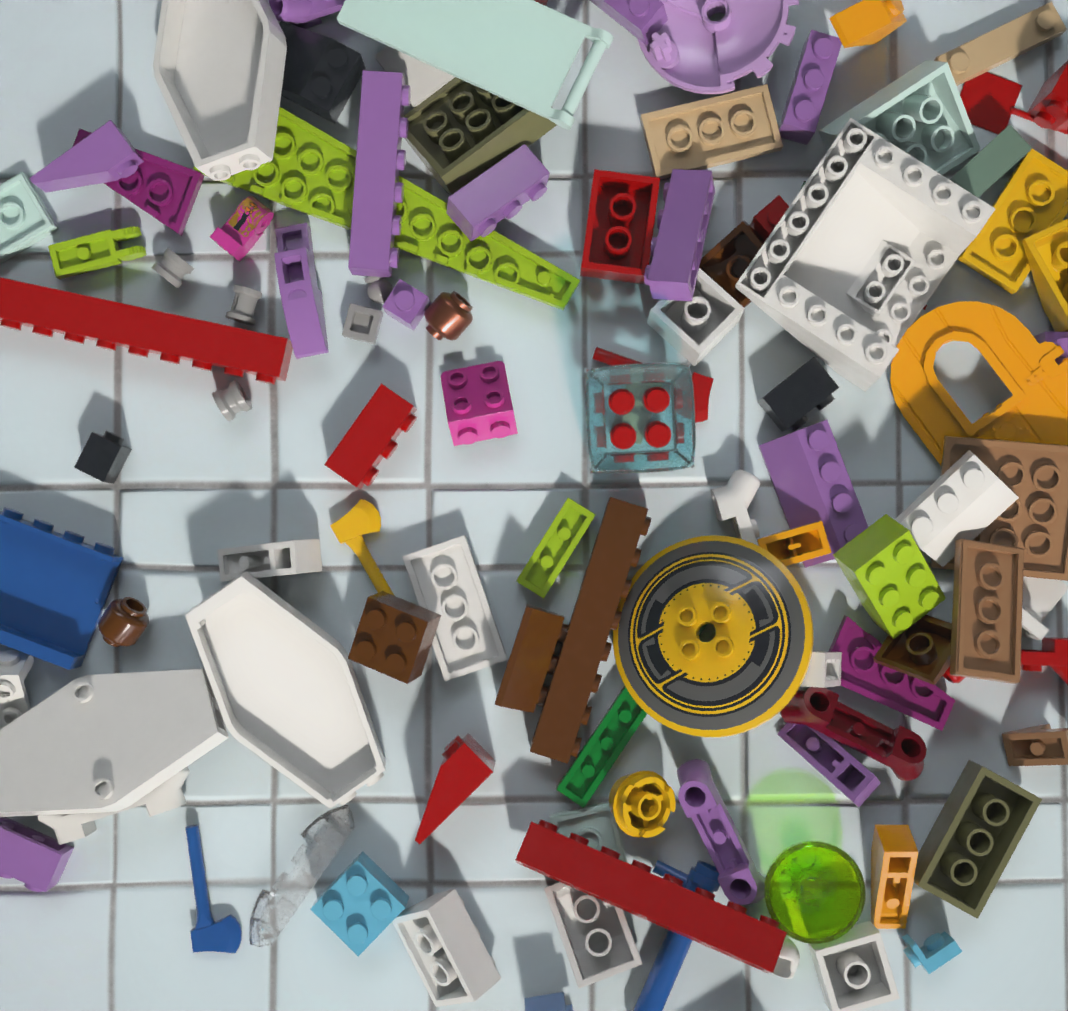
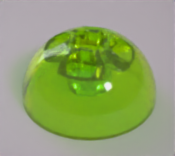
(825, 905)

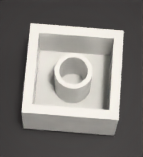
(696, 324)
(854, 970)

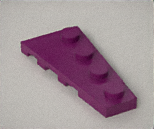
(159, 188)
(883, 684)

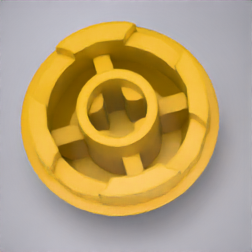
(641, 803)

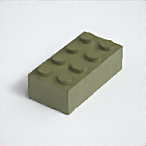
(974, 838)

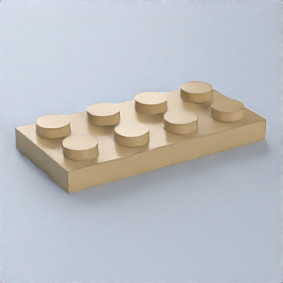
(711, 131)

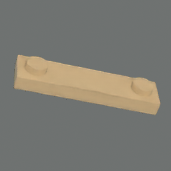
(1004, 43)

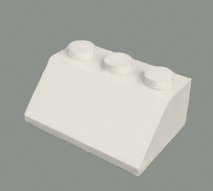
(956, 507)
(446, 949)

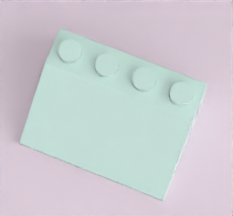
(918, 115)

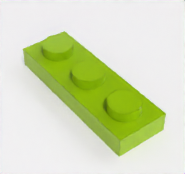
(555, 548)

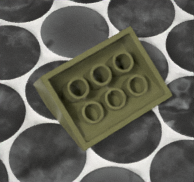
(468, 131)

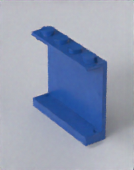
(51, 589)

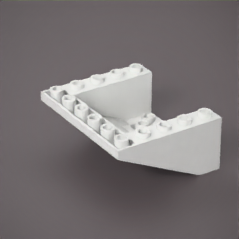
(862, 252)

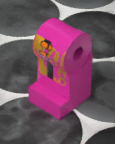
(243, 228)

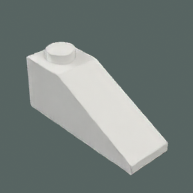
(270, 559)

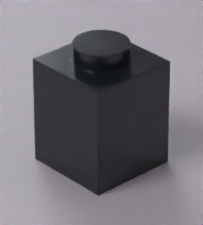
(103, 456)

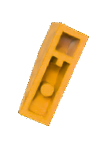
(892, 875)

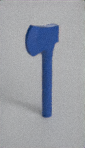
(208, 934)

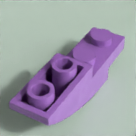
(299, 291)

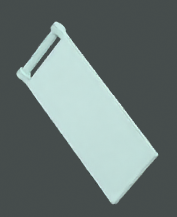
(497, 45)

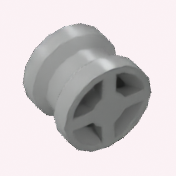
(172, 268)
(232, 400)

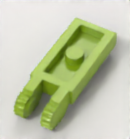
(94, 252)

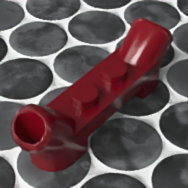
(895, 748)

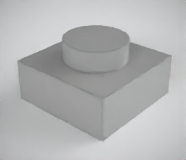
(362, 323)

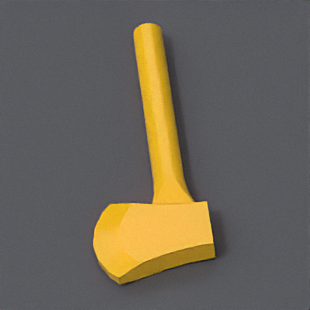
(350, 530)

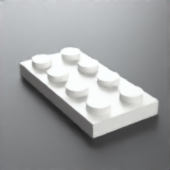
(451, 586)

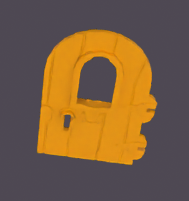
(1026, 367)

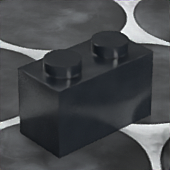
(798, 395)

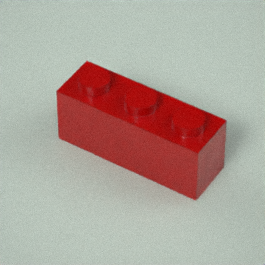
(372, 437)

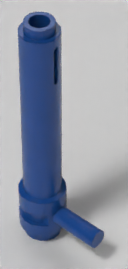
(674, 946)

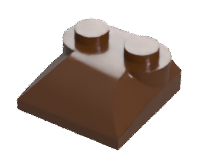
(731, 258)
(920, 650)

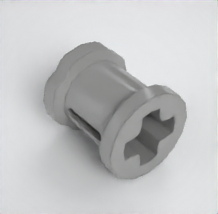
(244, 305)

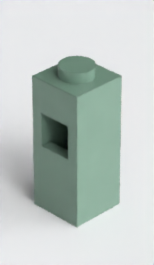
(992, 162)

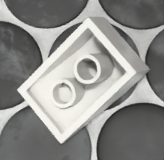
(592, 934)

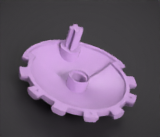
(712, 54)

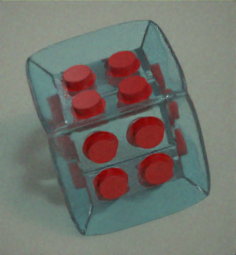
(640, 418)

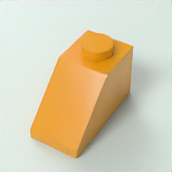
(868, 21)

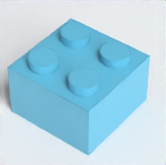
(360, 903)

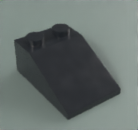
(319, 71)

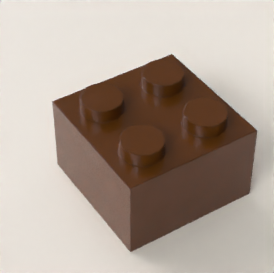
(394, 637)

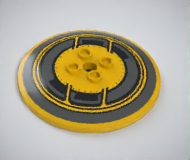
(758, 644)

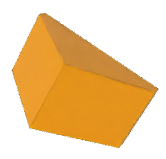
(797, 543)

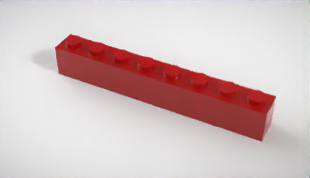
(652, 897)

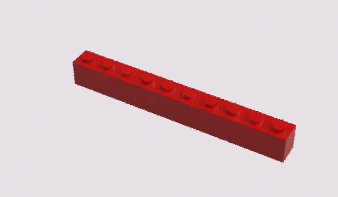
(144, 331)

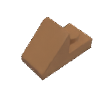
(1036, 746)

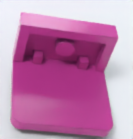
(478, 403)

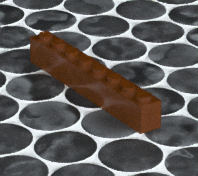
(589, 629)

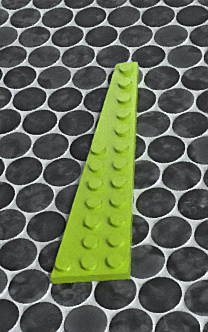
(318, 178)

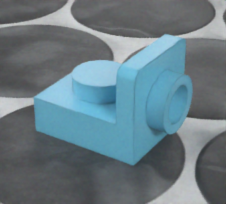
(934, 953)

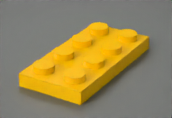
(1026, 205)

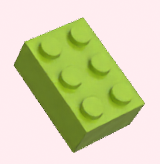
(890, 576)

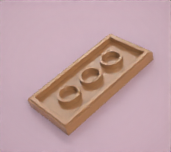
(987, 611)

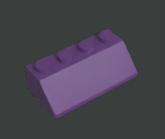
(814, 485)

